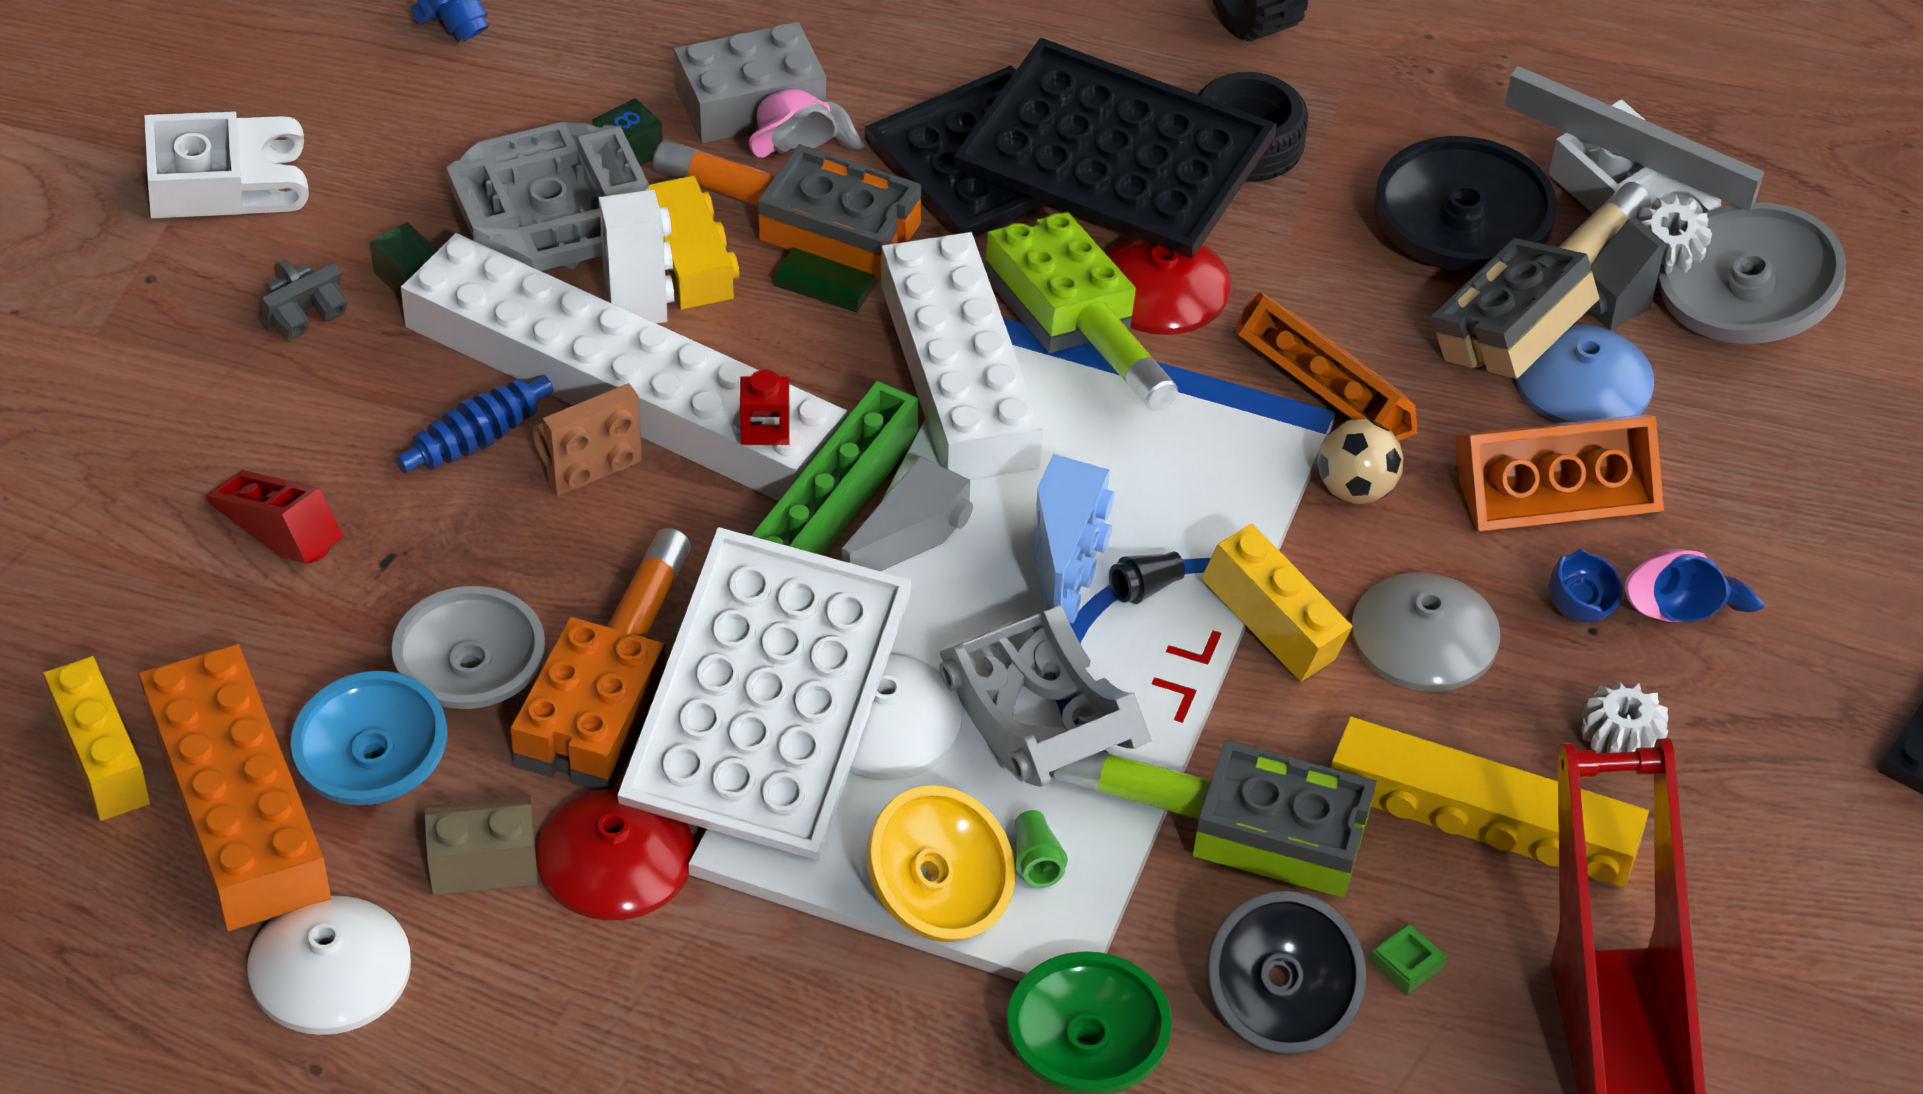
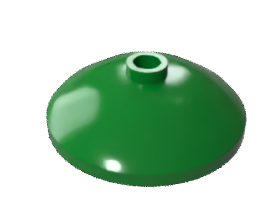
(1094, 1001)

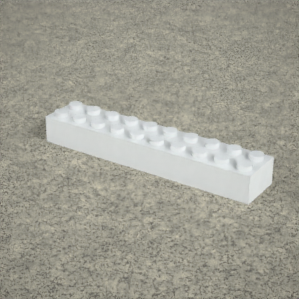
(588, 346)

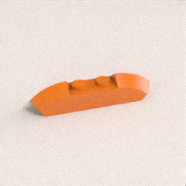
(1325, 366)

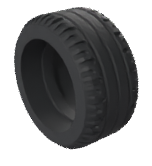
(1271, 100)

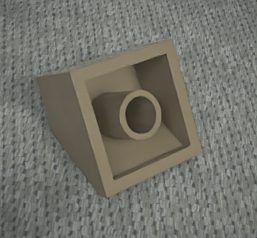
(480, 845)

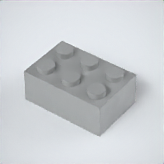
(731, 76)

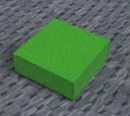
(1408, 958)

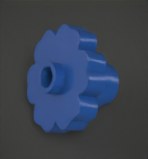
(460, 17)

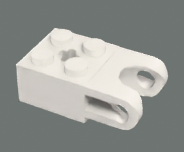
(223, 164)
(1596, 174)

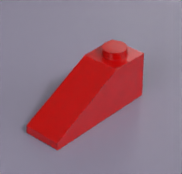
(279, 513)

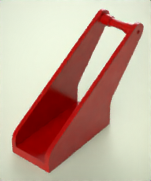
(1627, 1010)

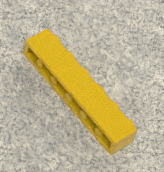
(1486, 799)

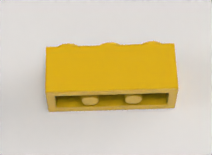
(701, 264)
(1276, 602)
(97, 738)

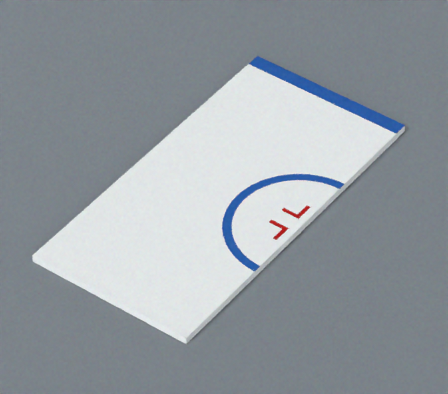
(1179, 486)

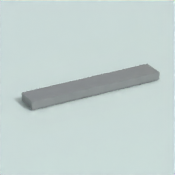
(1634, 138)

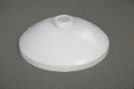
(910, 725)
(331, 984)

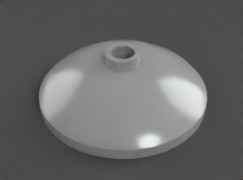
(1425, 632)
(470, 645)

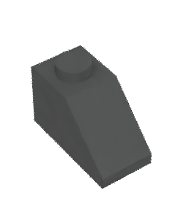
(1627, 274)

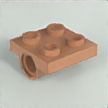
(590, 439)

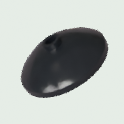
(1319, 964)

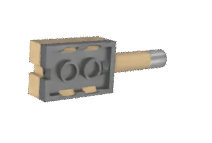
(1530, 293)

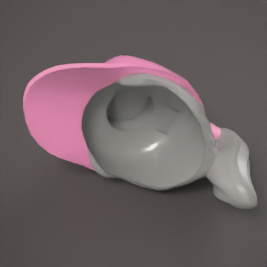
(800, 118)

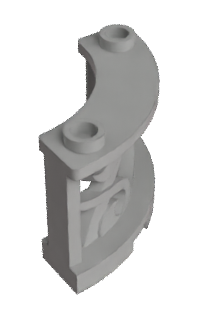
(1031, 751)

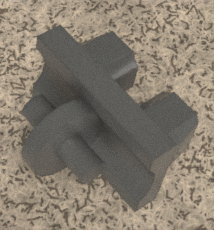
(298, 291)

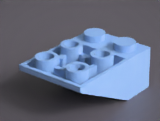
(1070, 529)

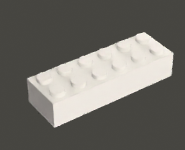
(960, 357)

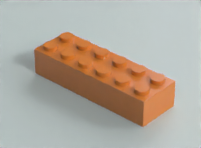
(235, 787)

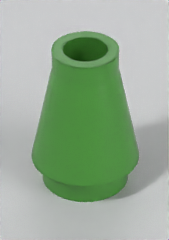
(1038, 852)

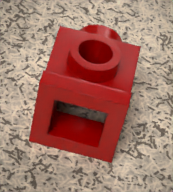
(765, 396)

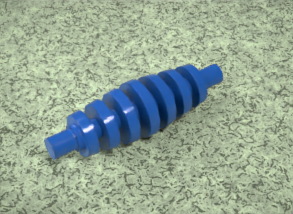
(474, 424)

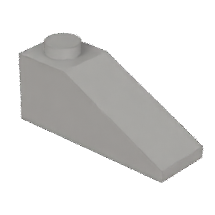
(912, 517)

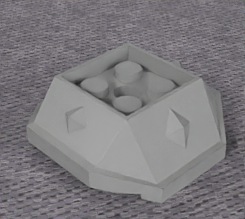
(541, 190)

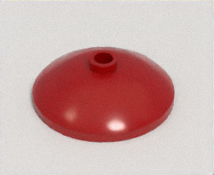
(1172, 289)
(612, 872)

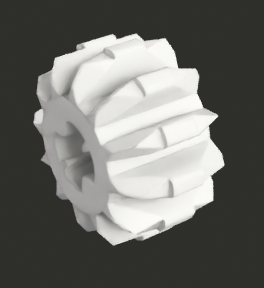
(1686, 225)
(1623, 719)

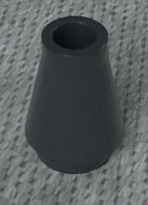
(1143, 575)

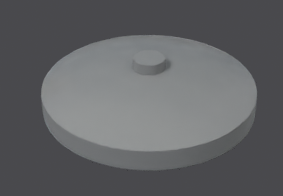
(1760, 276)

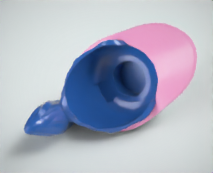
(1685, 587)

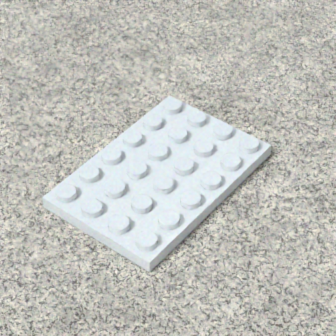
(766, 693)

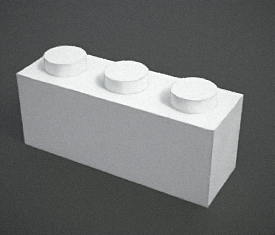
(636, 254)

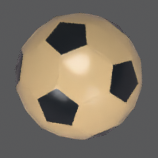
(1360, 461)

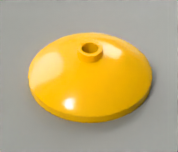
(959, 848)

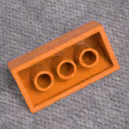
(1560, 472)

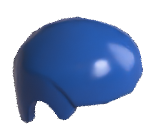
(1585, 587)

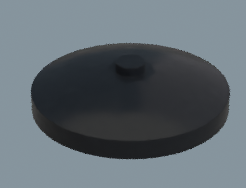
(1463, 201)

